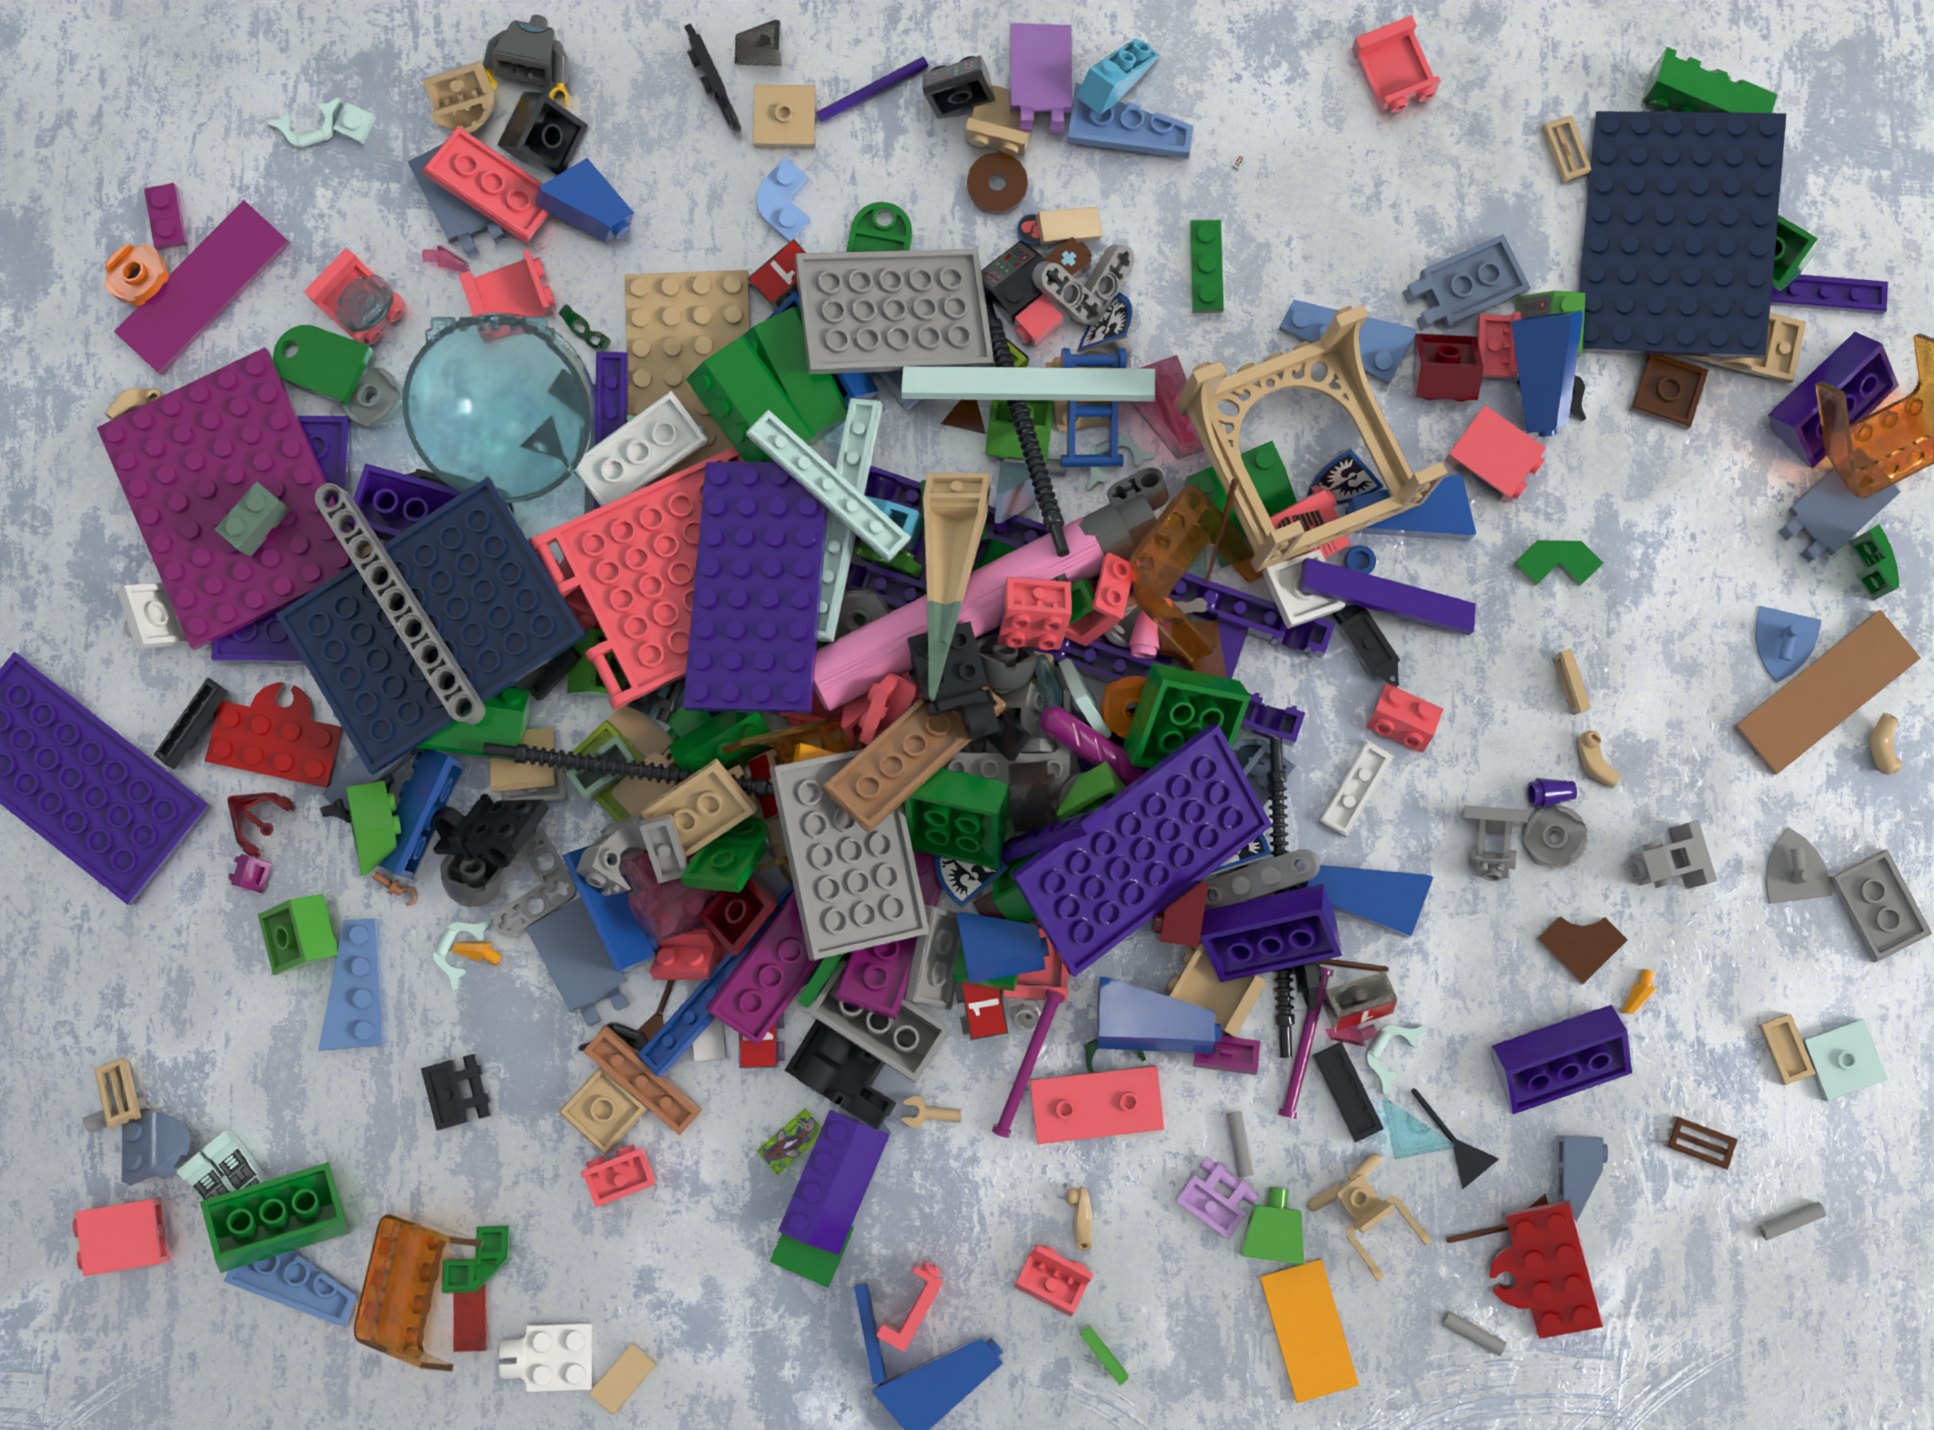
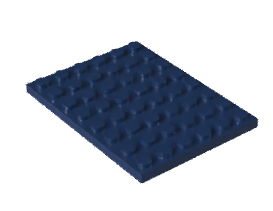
(1681, 232)
(480, 592)

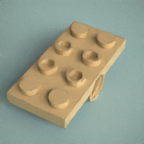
(1782, 354)

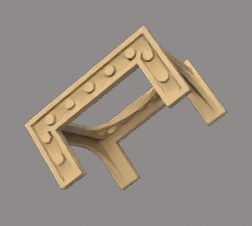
(1342, 358)

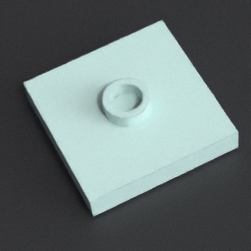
(1083, 698)
(1844, 1059)

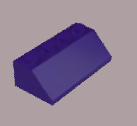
(1855, 367)
(397, 500)
(1271, 933)
(1562, 1059)
(833, 1182)

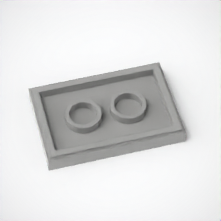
(1880, 905)
(934, 960)

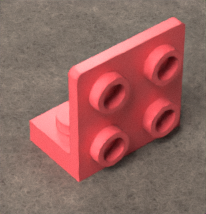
(1035, 613)

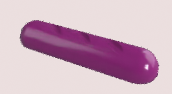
(1088, 743)

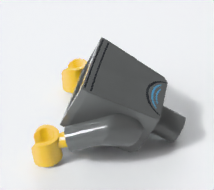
(529, 55)

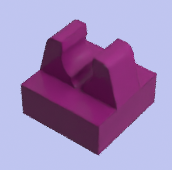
(250, 873)

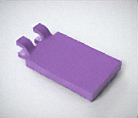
(1040, 73)

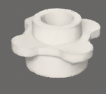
(1021, 1020)

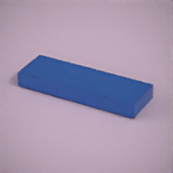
(869, 1331)

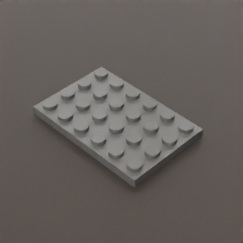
(893, 310)
(847, 883)

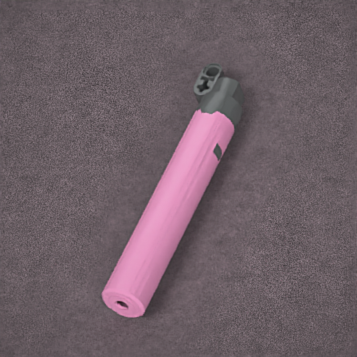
(873, 651)

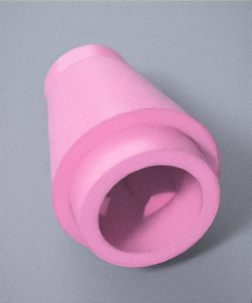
(1144, 638)

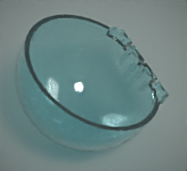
(499, 403)

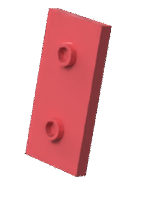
(488, 183)
(1096, 1104)

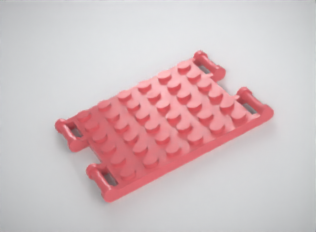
(637, 577)

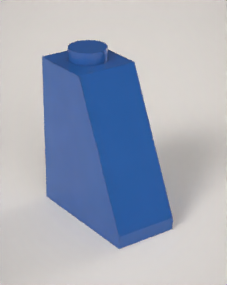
(586, 202)
(1000, 947)

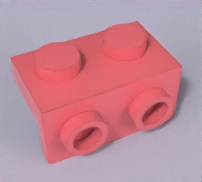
(1497, 345)
(888, 703)
(1405, 718)
(618, 1176)
(1053, 1279)

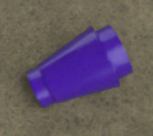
(1550, 792)

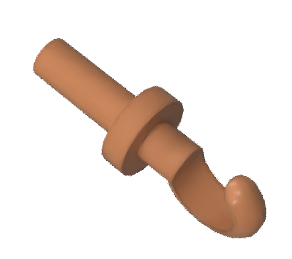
(393, 886)

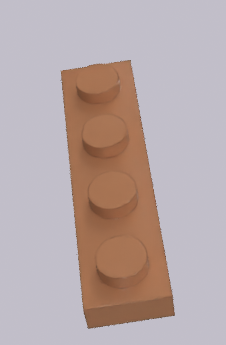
(634, 1075)

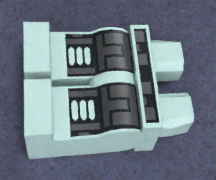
(222, 1167)

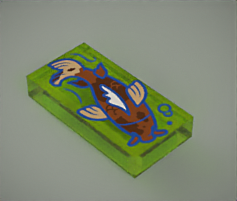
(790, 1141)

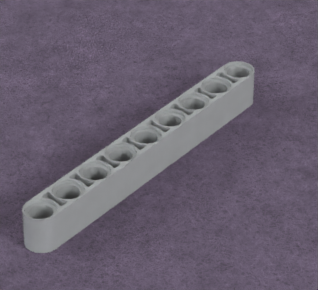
(389, 593)

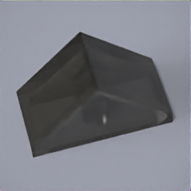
(760, 45)

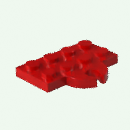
(275, 738)
(1548, 1270)

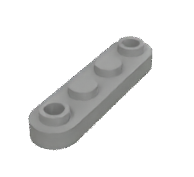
(1262, 878)

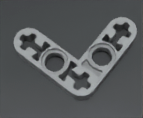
(1089, 293)
(548, 880)

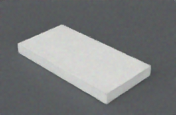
(641, 451)

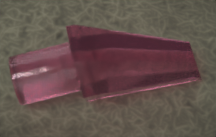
(445, 259)
(1354, 1035)

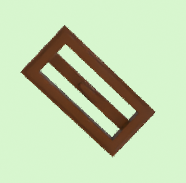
(1675, 1133)

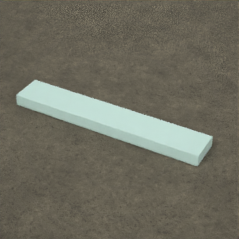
(828, 486)

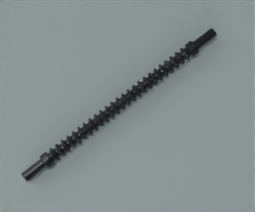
(1027, 437)
(522, 754)
(1277, 777)

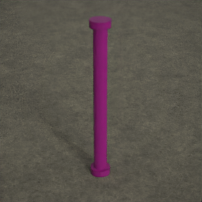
(1304, 1050)
(1027, 1065)

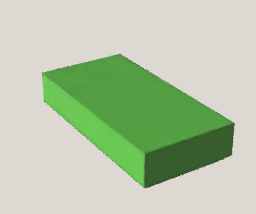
(1104, 1354)

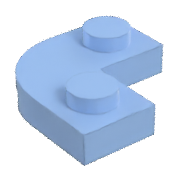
(775, 197)

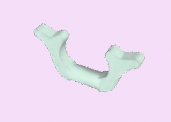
(322, 134)
(1138, 454)
(446, 941)
(1378, 1045)

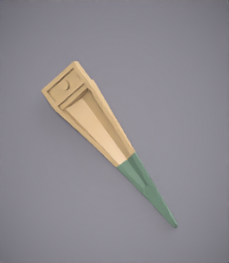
(953, 528)

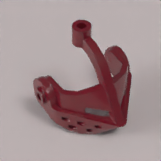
(239, 807)

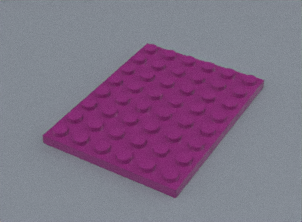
(191, 463)

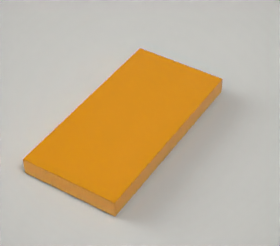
(1309, 1330)

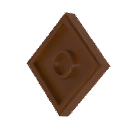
(1669, 390)

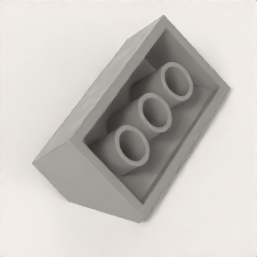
(900, 1043)

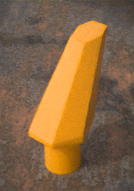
(477, 951)
(1640, 992)

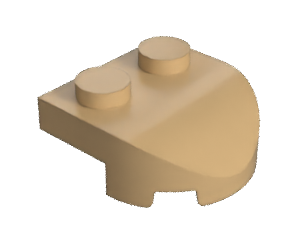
(461, 97)

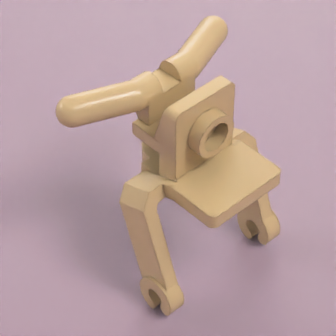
(1365, 1208)

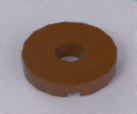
(1002, 166)

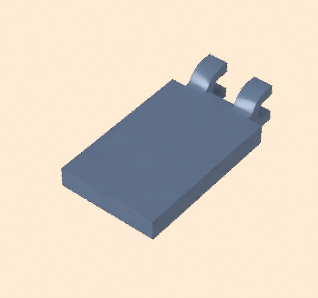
(453, 214)
(1469, 283)
(1833, 514)
(578, 960)

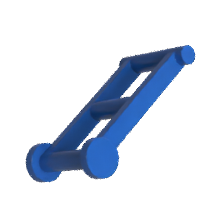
(1110, 410)

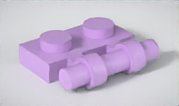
(1210, 1205)

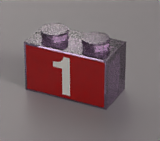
(767, 1053)

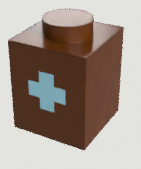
(1072, 257)

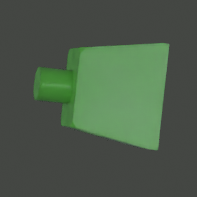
(1274, 1230)

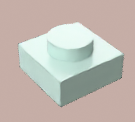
(354, 123)

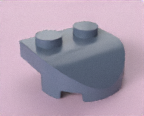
(1255, 762)
(152, 1147)

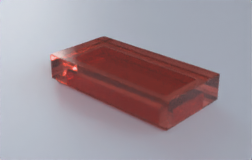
(470, 1321)

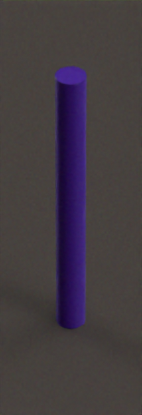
(872, 89)

